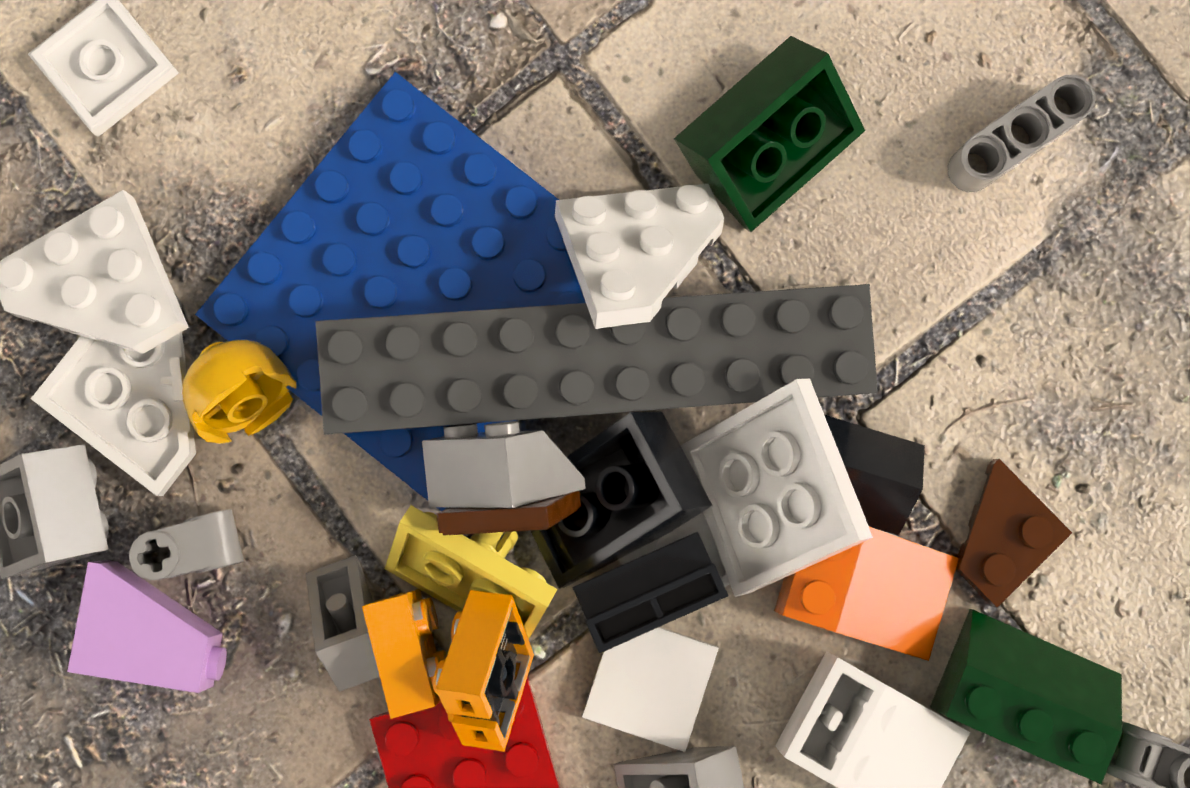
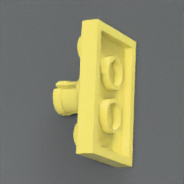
(455, 564)

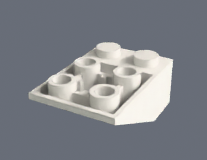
(868, 733)

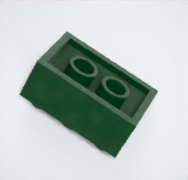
(772, 131)
(1033, 696)

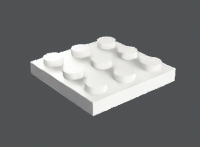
(776, 489)

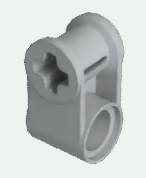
(194, 546)
(1150, 759)

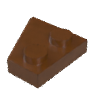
(1007, 536)

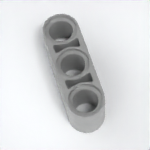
(1037, 117)

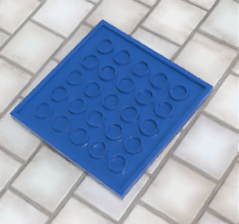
(395, 224)

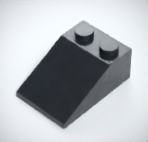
(633, 495)

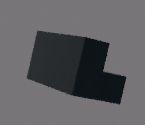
(882, 471)
(649, 592)

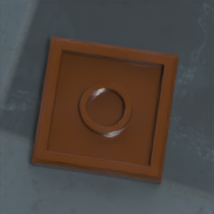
(532, 516)

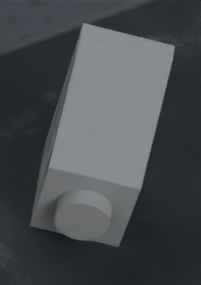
(339, 622)
(678, 769)

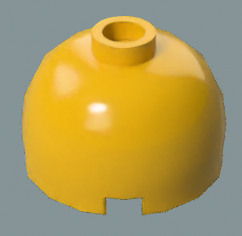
(235, 389)

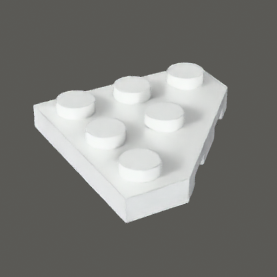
(636, 247)
(95, 279)
(126, 406)

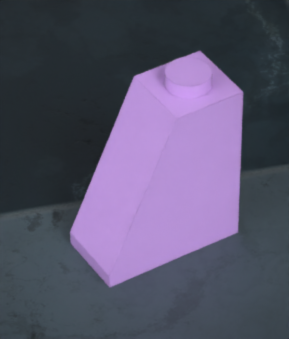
(141, 634)

